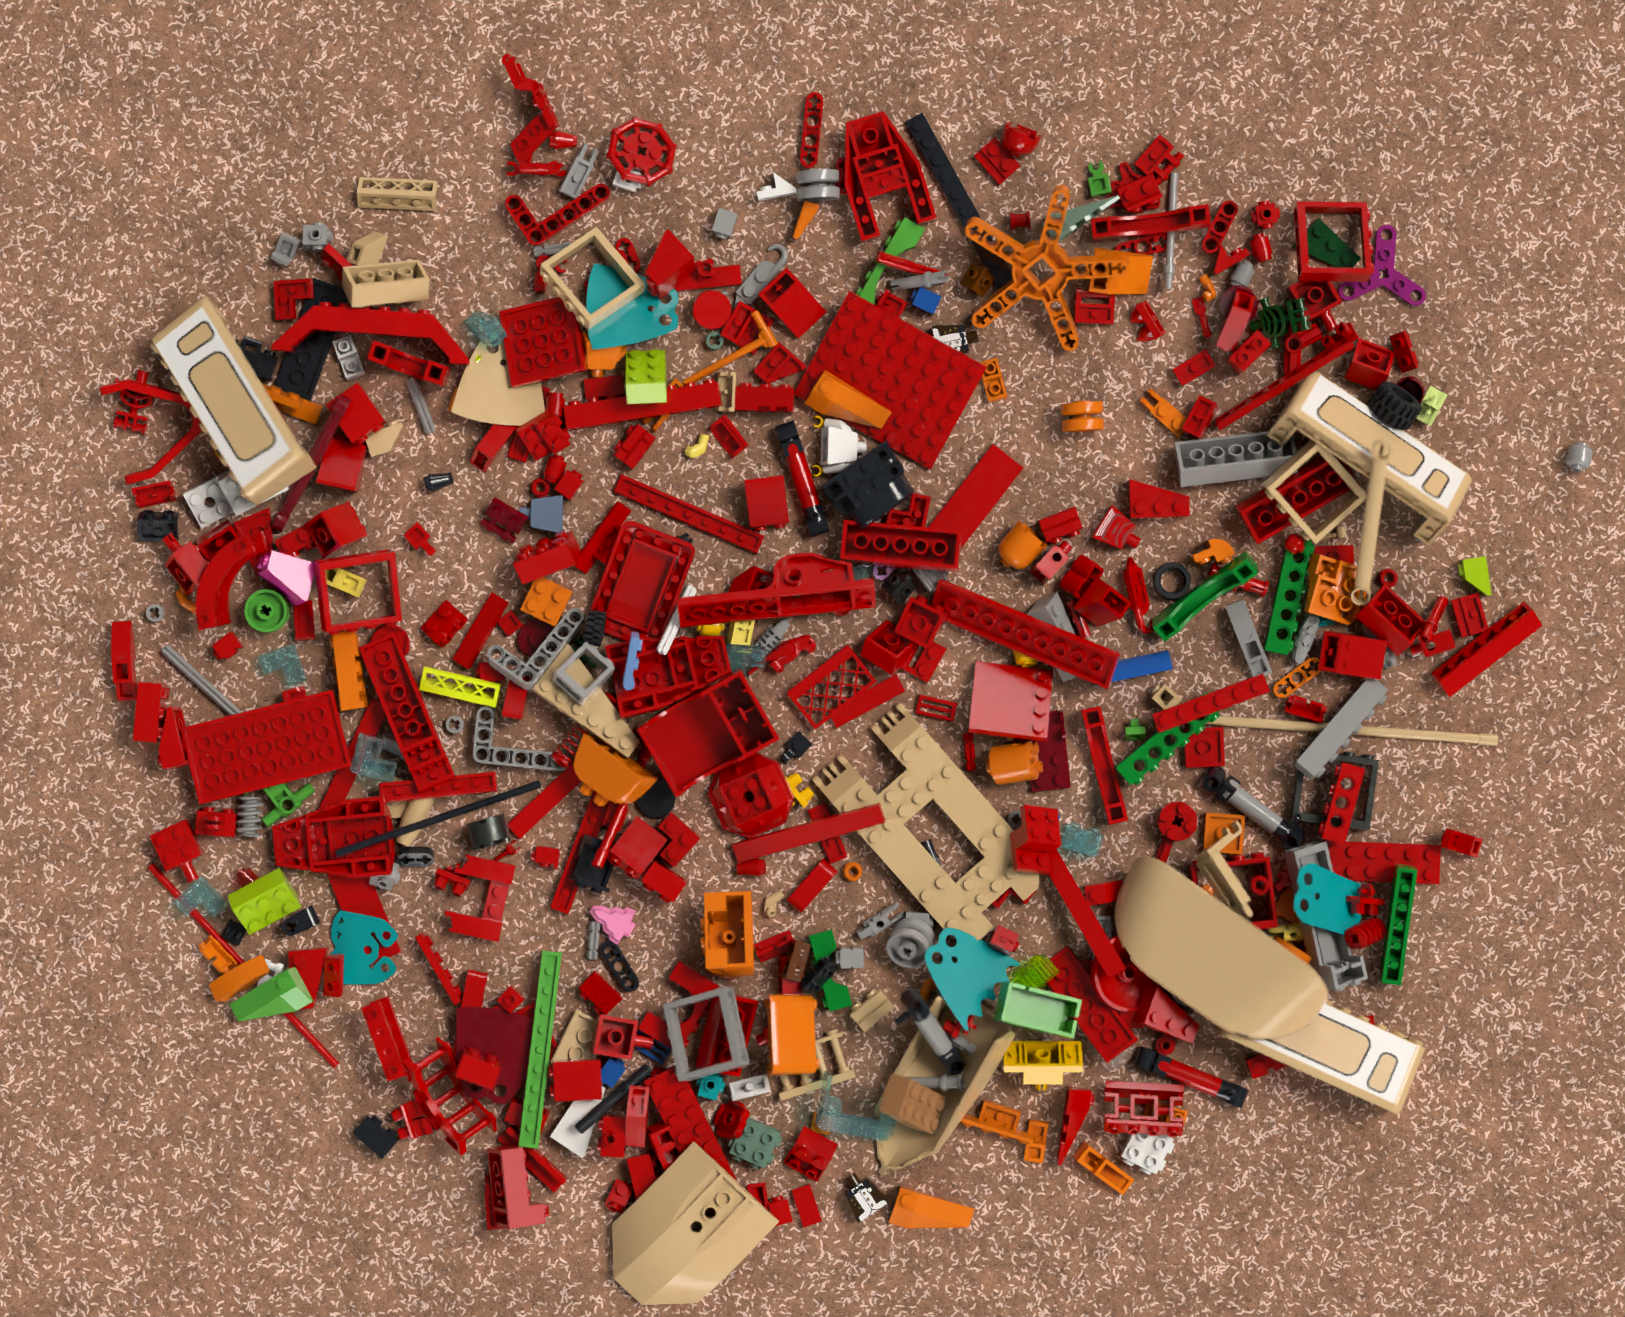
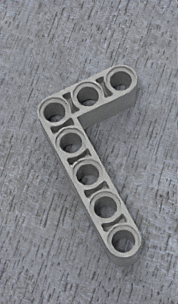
(541, 654)
(511, 752)

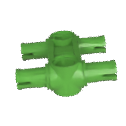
(279, 794)

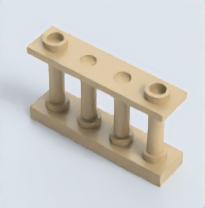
(807, 1084)

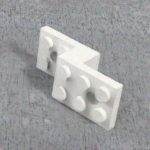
(226, 497)

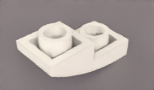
(348, 357)

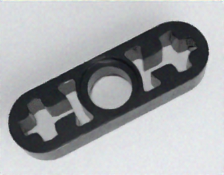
(632, 975)

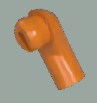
(184, 601)
(927, 986)

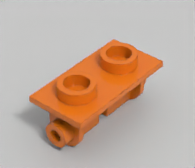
(212, 948)

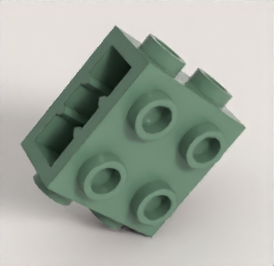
(755, 1144)

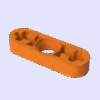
(1306, 664)

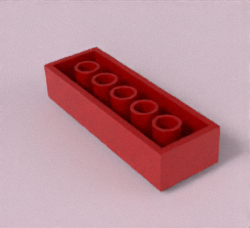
(1304, 491)
(902, 546)

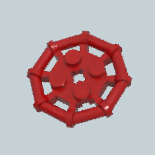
(644, 141)

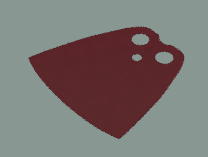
(500, 1035)

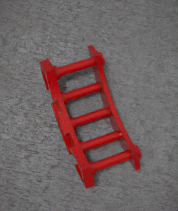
(219, 576)
(431, 1107)

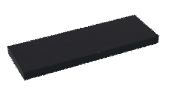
(304, 366)

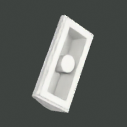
(749, 1087)

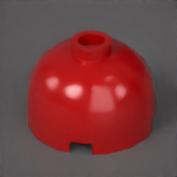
(1019, 139)

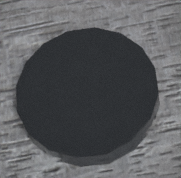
(657, 800)

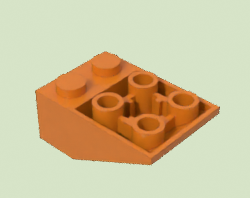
(1134, 282)

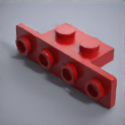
(603, 539)

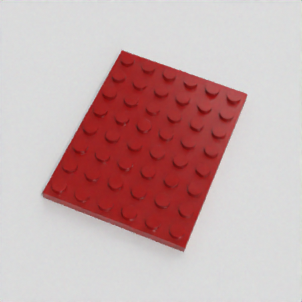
(900, 369)

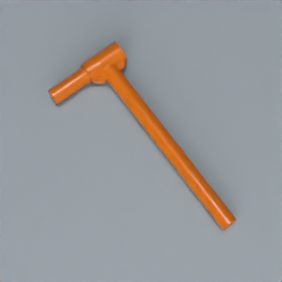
(765, 338)

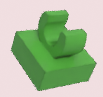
(1134, 732)

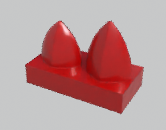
(1152, 327)

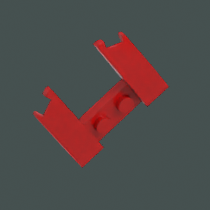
(500, 877)

